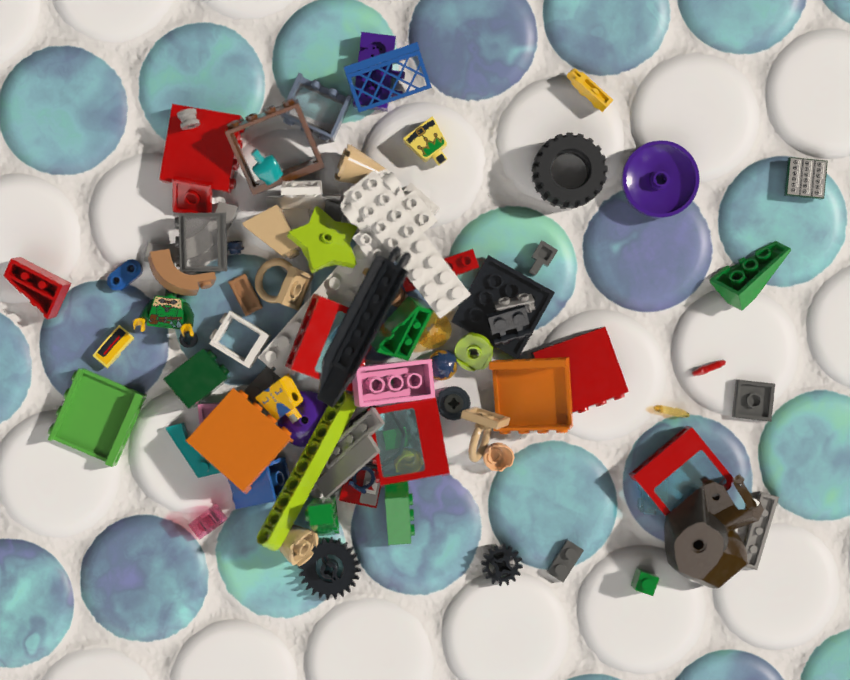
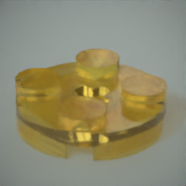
(440, 337)

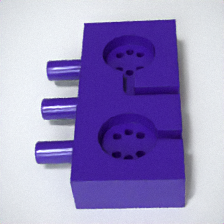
(370, 46)

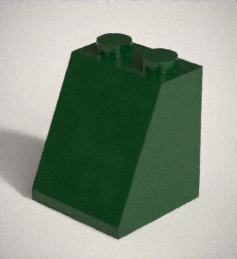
(197, 378)

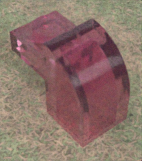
(208, 521)

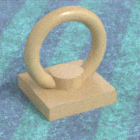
(293, 287)
(485, 421)

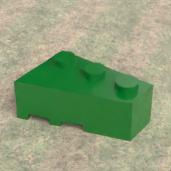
(403, 329)
(323, 516)

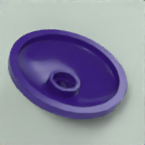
(313, 410)

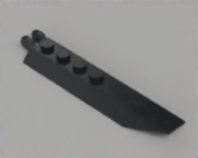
(361, 324)

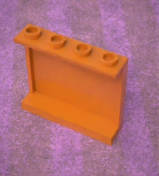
(533, 394)
(239, 439)

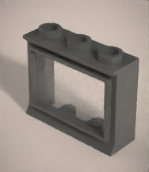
(201, 242)

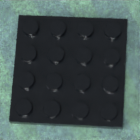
(492, 283)

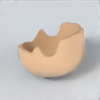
(498, 457)

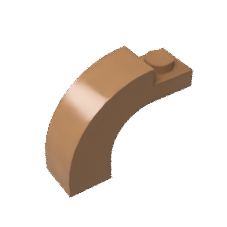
(173, 279)

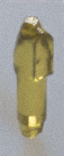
(677, 412)

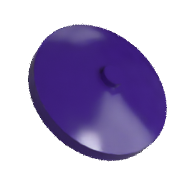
(660, 179)

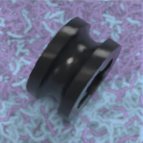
(185, 344)

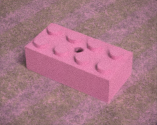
(411, 382)

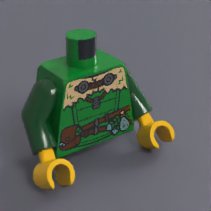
(167, 313)

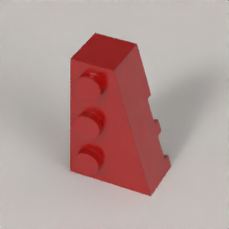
(38, 285)

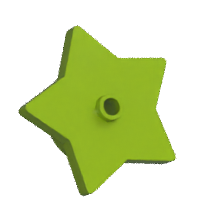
(325, 241)

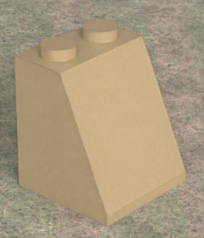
(273, 229)

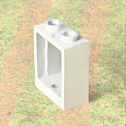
(256, 349)

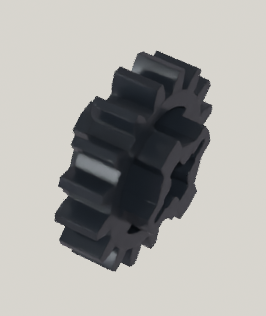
(497, 572)

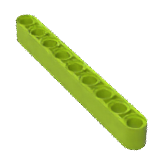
(306, 473)

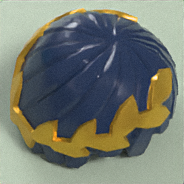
(443, 364)

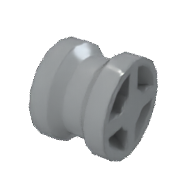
(188, 119)

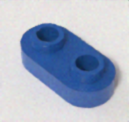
(124, 275)

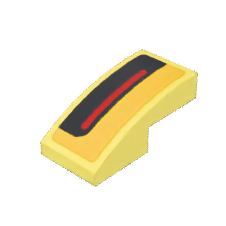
(113, 346)

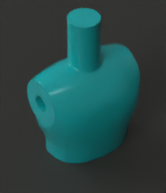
(266, 168)

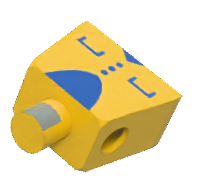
(282, 399)

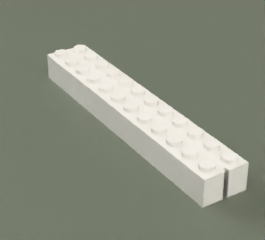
(339, 287)

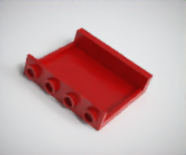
(201, 151)
(593, 368)

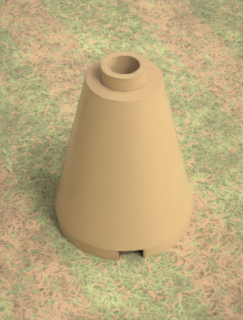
(355, 166)
(299, 545)

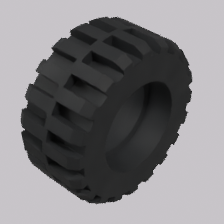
(587, 153)

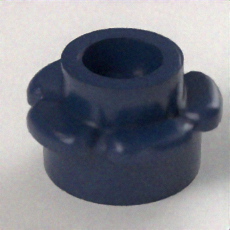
(235, 247)

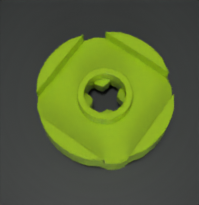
(473, 341)

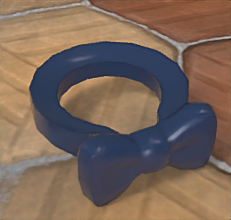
(363, 489)

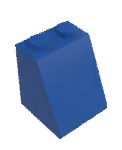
(265, 487)

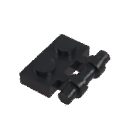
(507, 320)

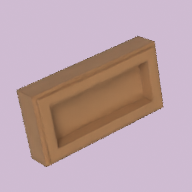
(245, 294)

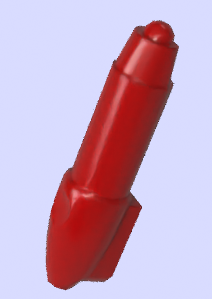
(709, 367)

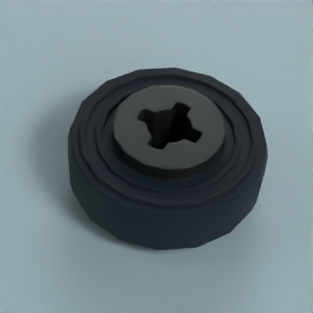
(453, 396)

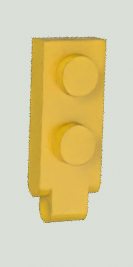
(589, 89)

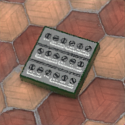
(805, 178)

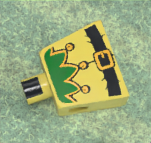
(427, 142)

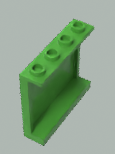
(97, 416)

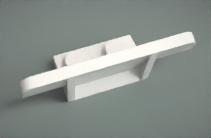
(301, 195)

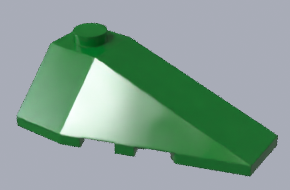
(746, 279)

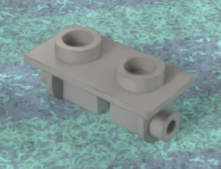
(521, 299)

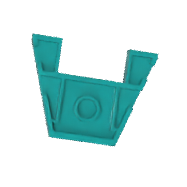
(197, 462)

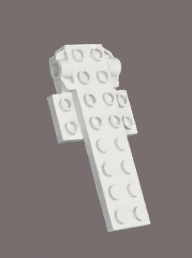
(395, 220)

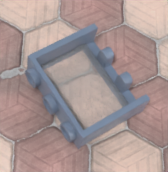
(321, 106)

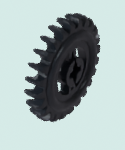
(338, 584)

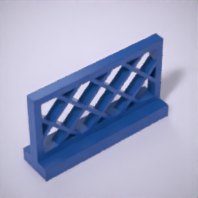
(383, 60)

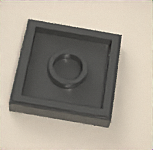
(753, 400)

